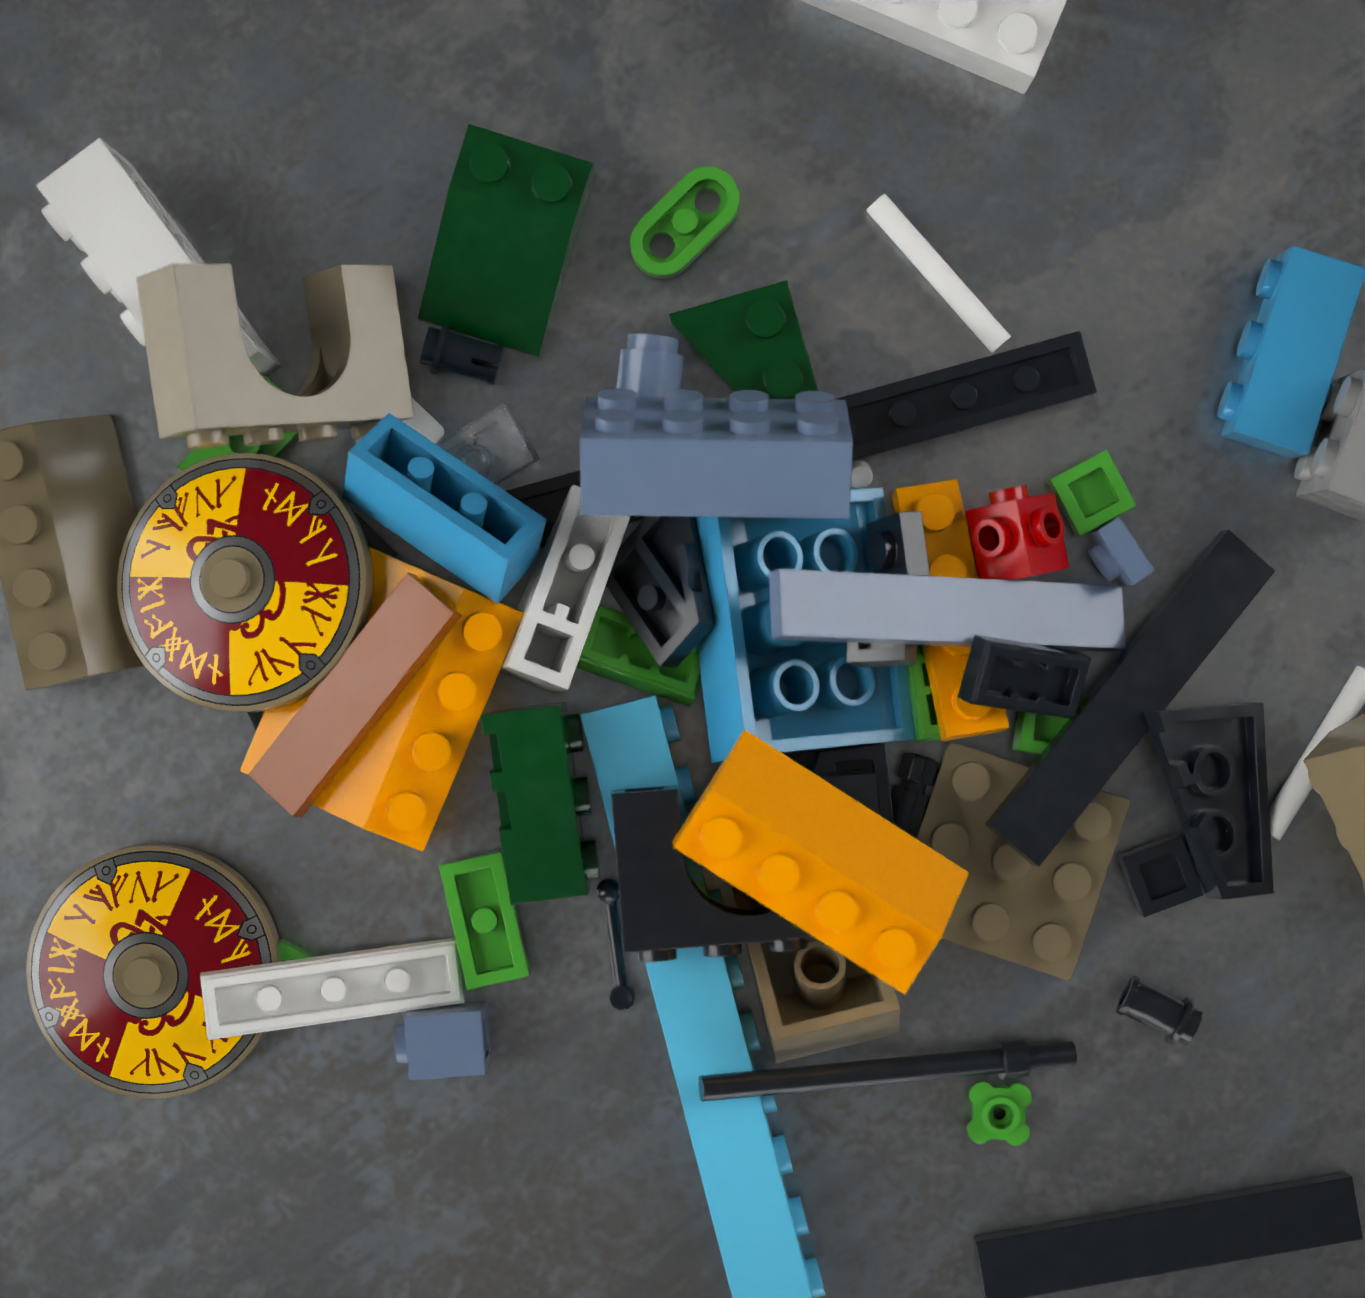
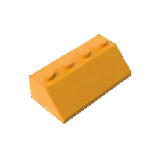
(822, 861)

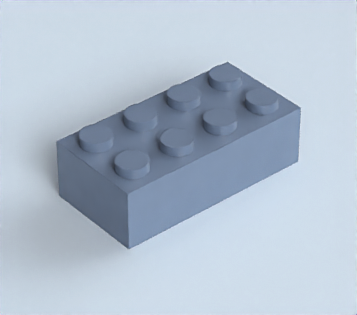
(715, 455)

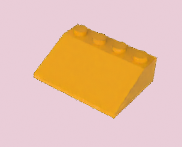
(414, 751)

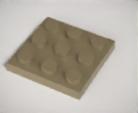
(1007, 903)

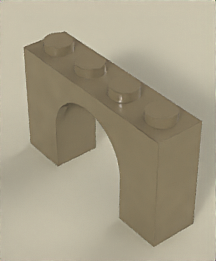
(211, 388)

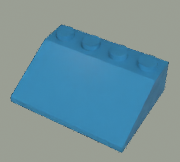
(790, 690)

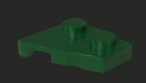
(751, 341)

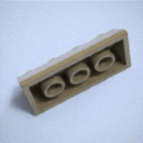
(61, 548)

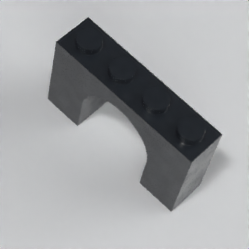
(663, 904)

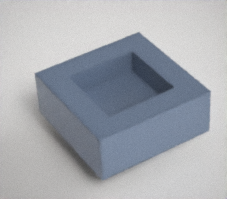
(1118, 553)

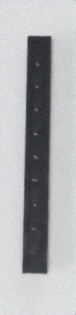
(921, 407)

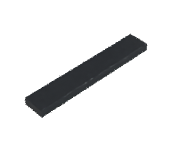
(1140, 680)
(1169, 1237)

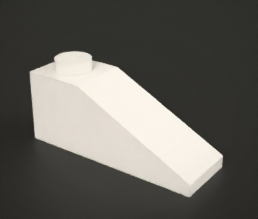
(563, 596)

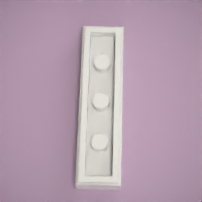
(331, 988)

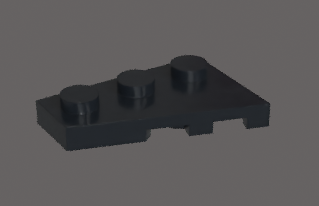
(1220, 792)

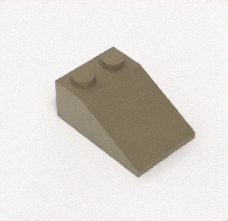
(817, 997)

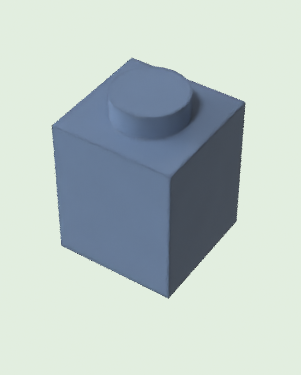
(444, 1041)

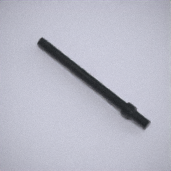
(1007, 1059)

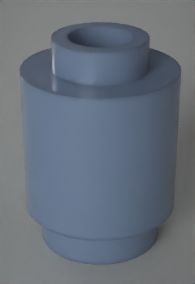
(650, 365)

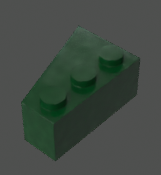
(541, 802)

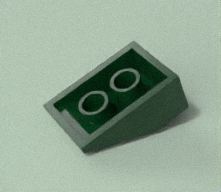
(505, 240)

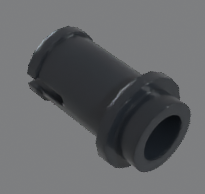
(457, 355)
(1160, 1011)

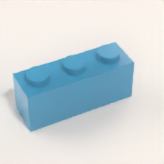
(1290, 351)
(443, 507)

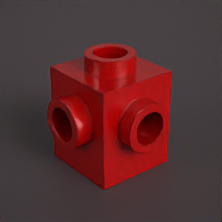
(1017, 535)

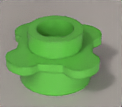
(986, 1099)

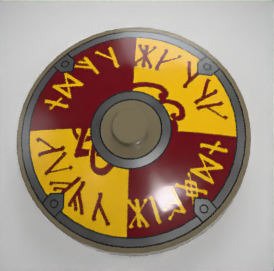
(244, 582)
(123, 962)

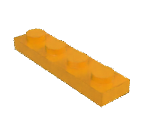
(948, 556)

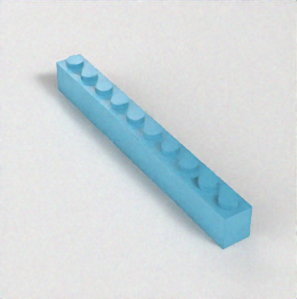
(709, 1036)

